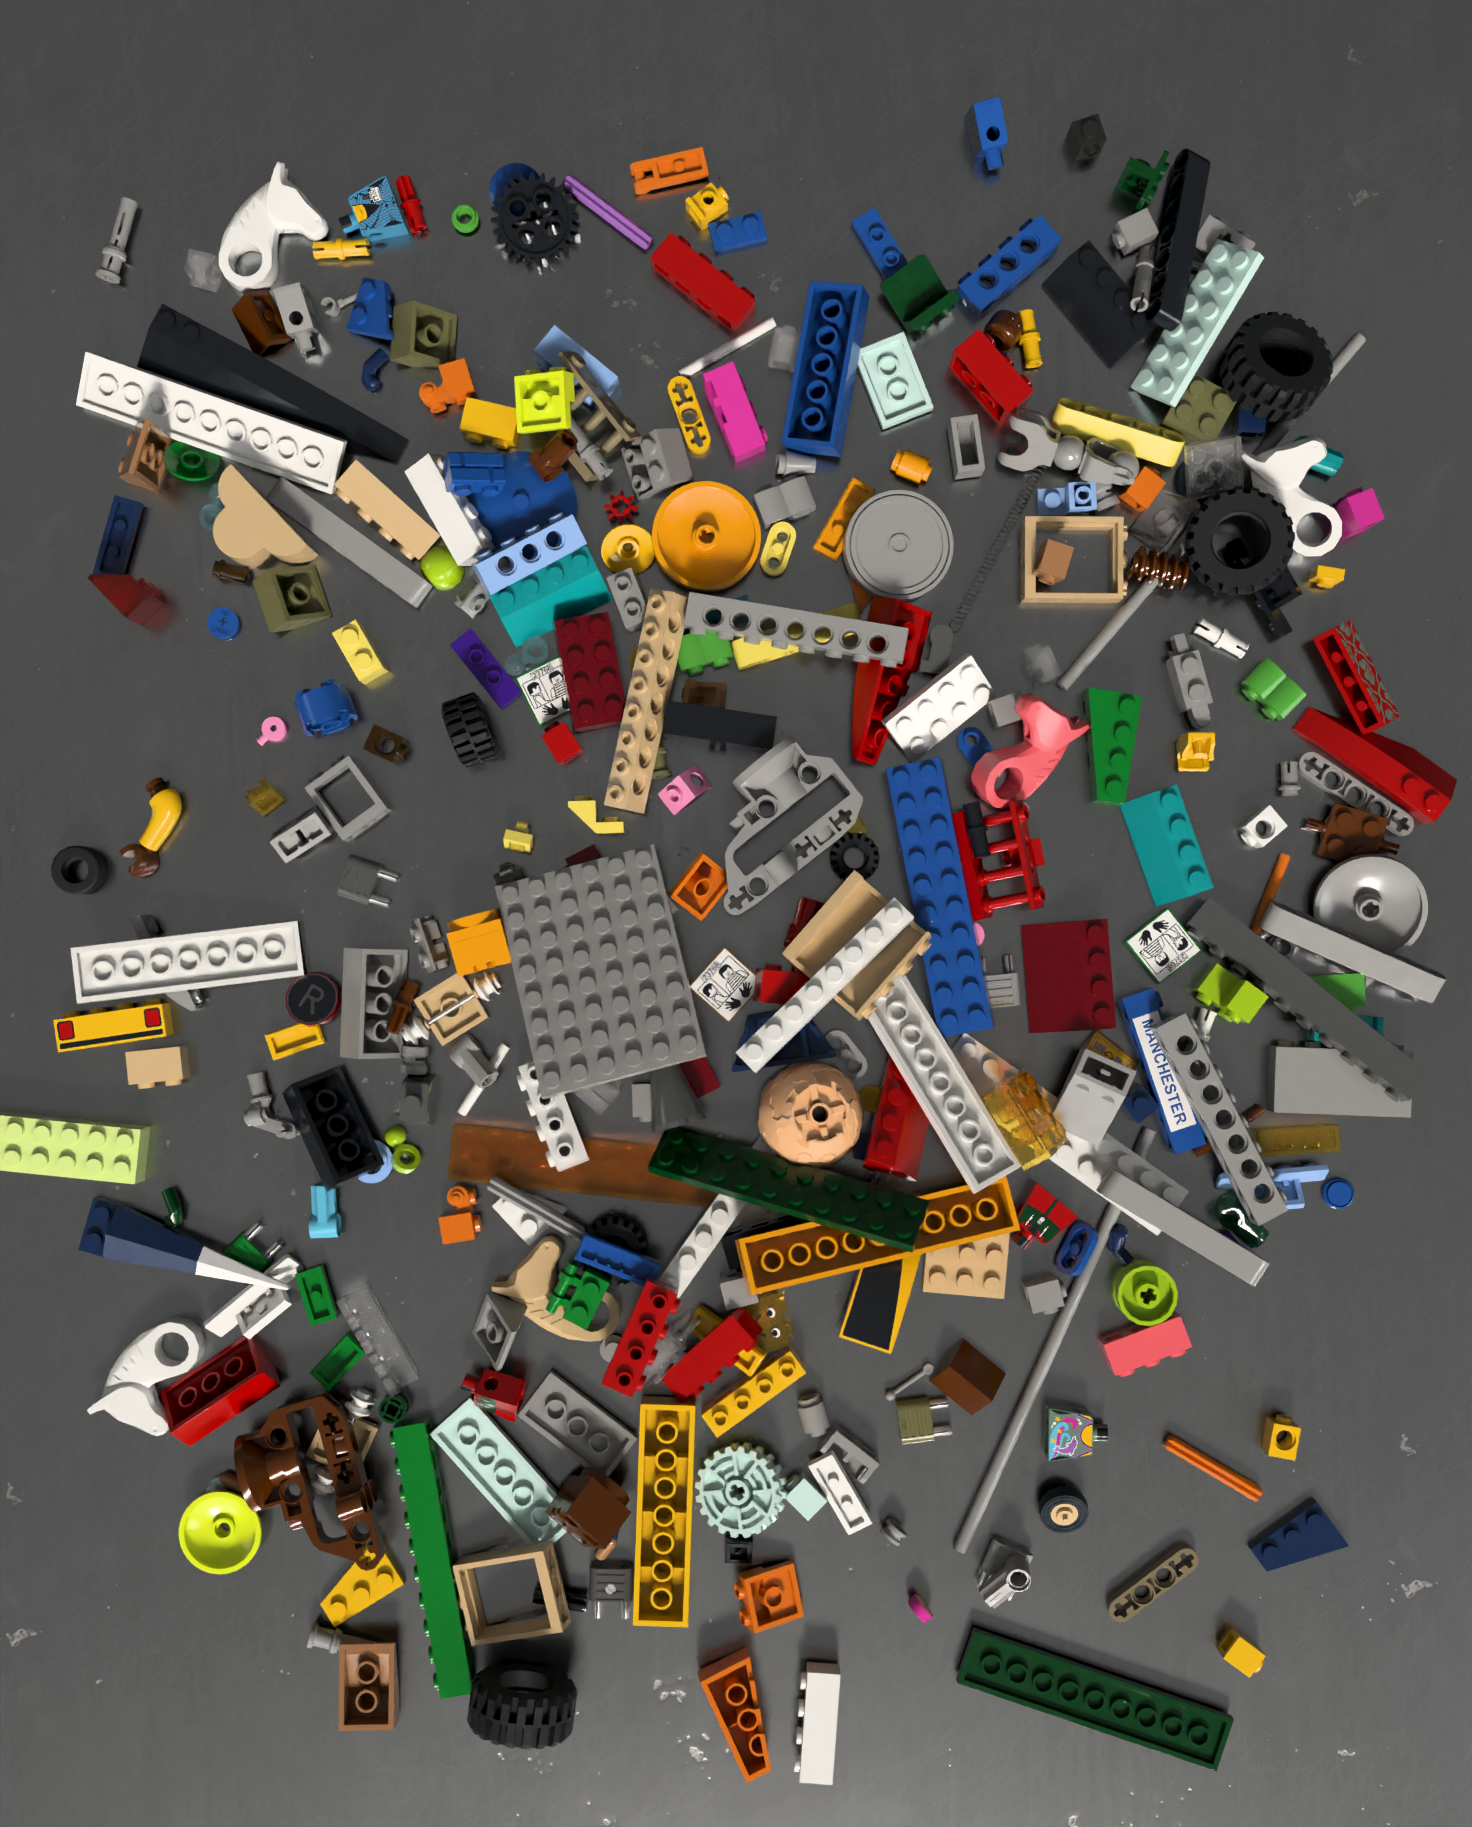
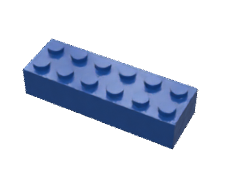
(825, 368)

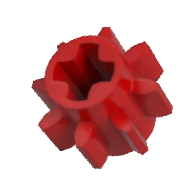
(615, 503)

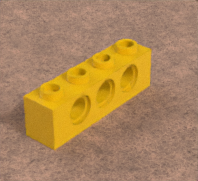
(753, 1391)

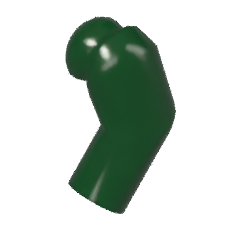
(174, 1208)

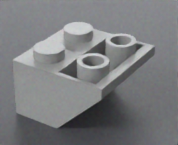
(657, 463)

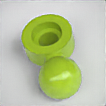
(395, 1137)

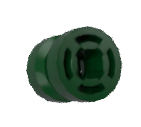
(398, 1403)

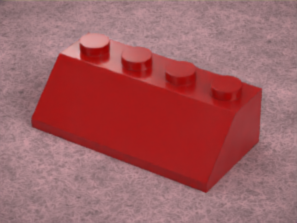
(896, 1128)
(218, 1390)

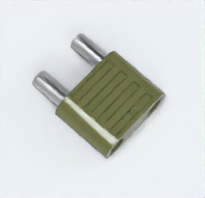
(916, 1420)

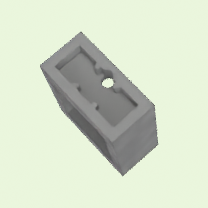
(365, 819)

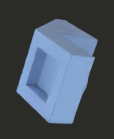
(1067, 501)

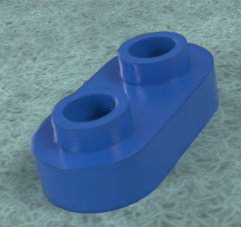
(973, 752)
(1076, 1249)

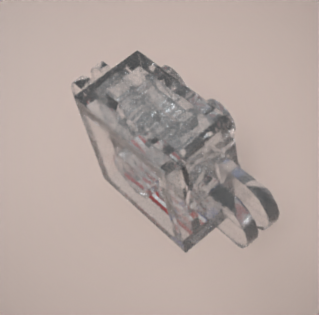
(671, 1348)

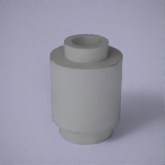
(813, 1415)

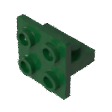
(1142, 180)

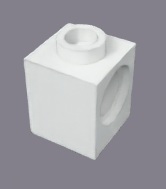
(1272, 821)

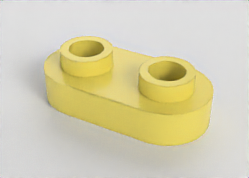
(778, 550)

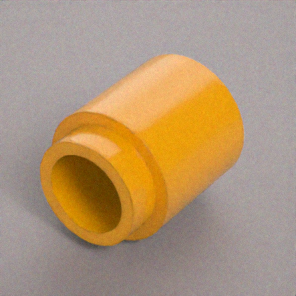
(911, 466)

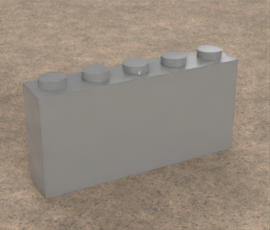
(1321, 1082)

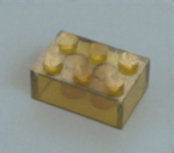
(1024, 1119)

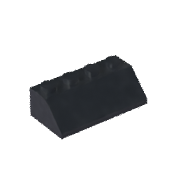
(1098, 304)
(332, 1128)

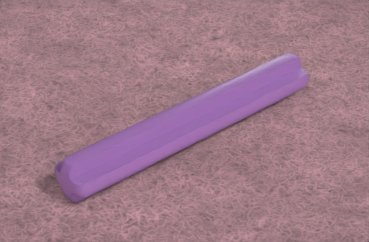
(607, 211)

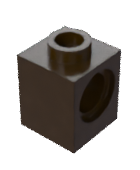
(376, 739)

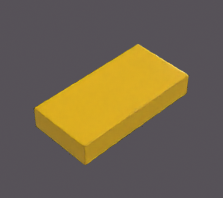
(294, 1039)

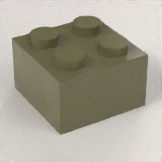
(1199, 411)

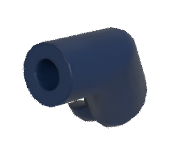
(370, 367)
(1116, 1244)

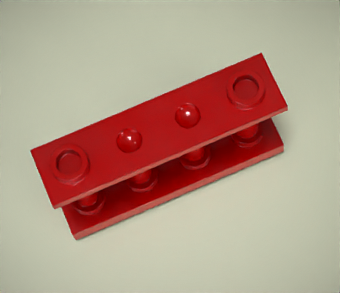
(978, 878)

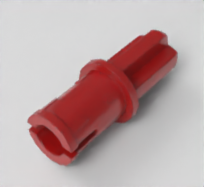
(410, 204)

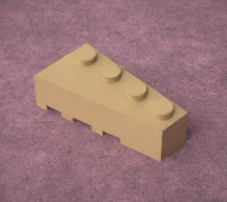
(387, 510)

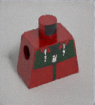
(1040, 1216)
(496, 1393)

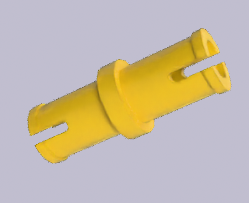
(341, 248)
(1030, 339)

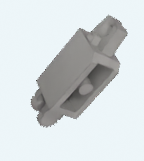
(1189, 681)

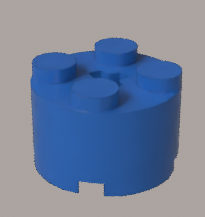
(325, 708)

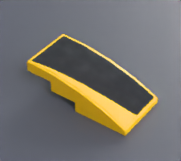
(879, 1303)

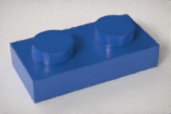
(737, 232)

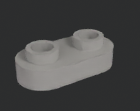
(847, 1052)

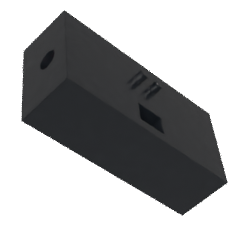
(719, 727)

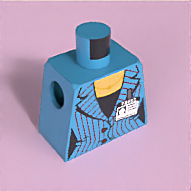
(374, 212)

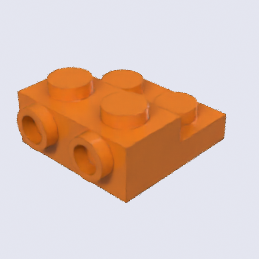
(768, 1596)

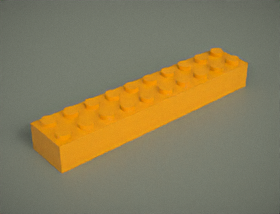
(818, 1251)

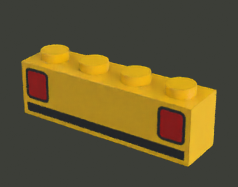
(113, 1027)

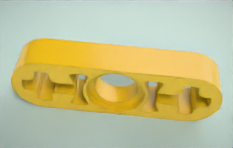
(689, 394)

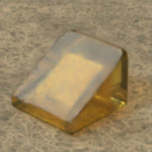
(859, 827)

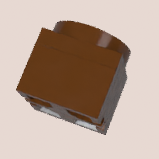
(590, 1508)

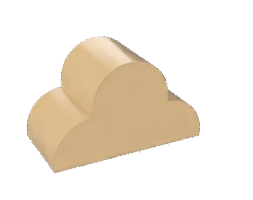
(253, 529)

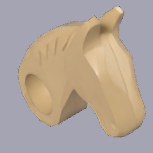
(532, 1284)

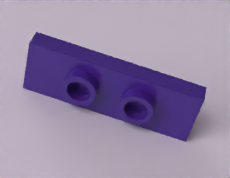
(486, 668)

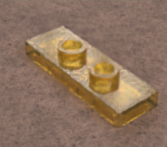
(1299, 1140)

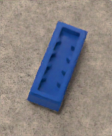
(879, 243)
(616, 1259)

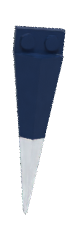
(131, 1237)

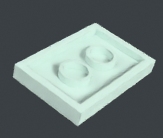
(893, 381)

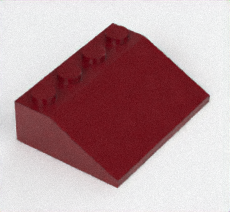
(1068, 976)

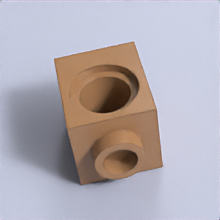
(1052, 561)

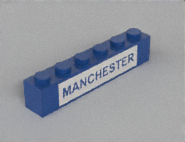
(1175, 1114)

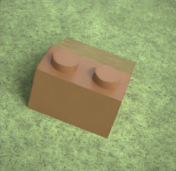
(145, 456)
(368, 1686)

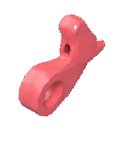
(1031, 761)

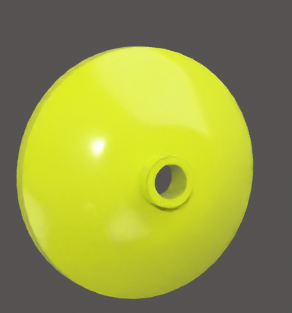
(210, 1545)

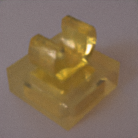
(264, 797)

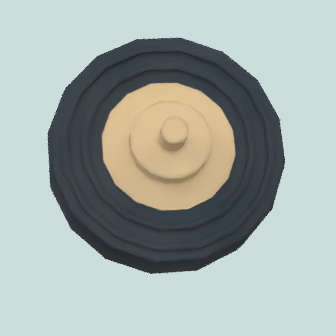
(1063, 1509)

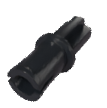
(574, 1601)

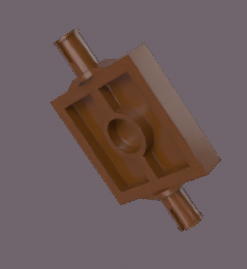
(1351, 833)

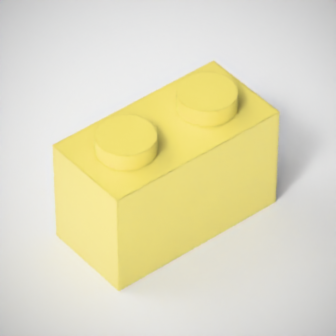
(360, 652)

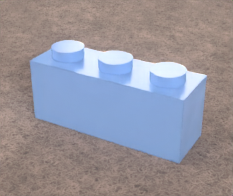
(556, 342)

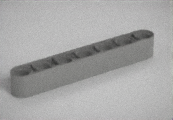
(349, 542)
(1352, 951)
(1182, 1226)

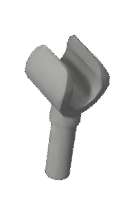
(338, 304)

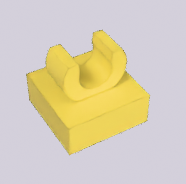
(519, 839)

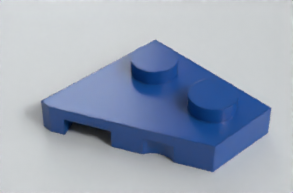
(372, 310)

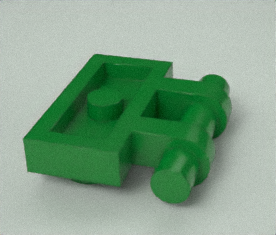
(586, 1299)

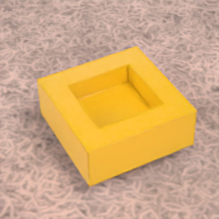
(1326, 576)

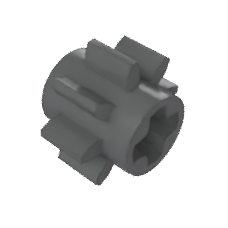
(508, 874)

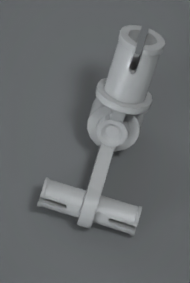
(259, 1113)

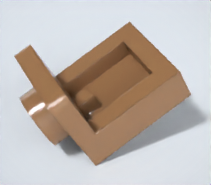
(704, 693)

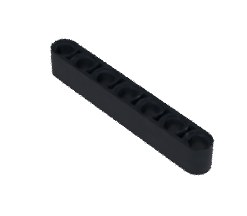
(1178, 240)

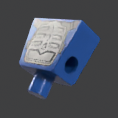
(984, 121)

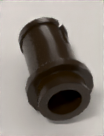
(230, 572)

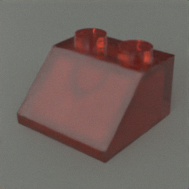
(132, 597)

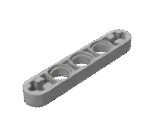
(1341, 790)

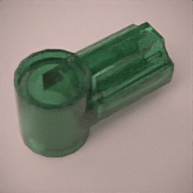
(1239, 1222)

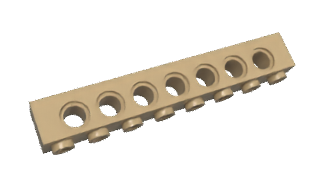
(647, 701)

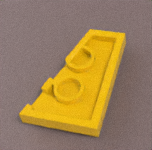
(361, 1588)

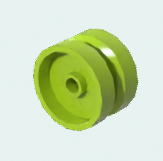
(1146, 1277)

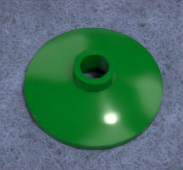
(190, 462)

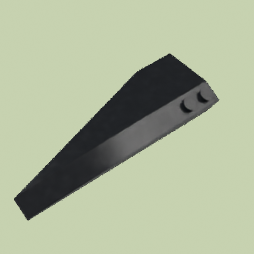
(213, 363)

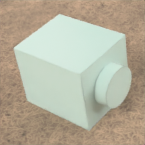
(804, 1495)

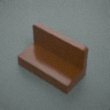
(260, 321)

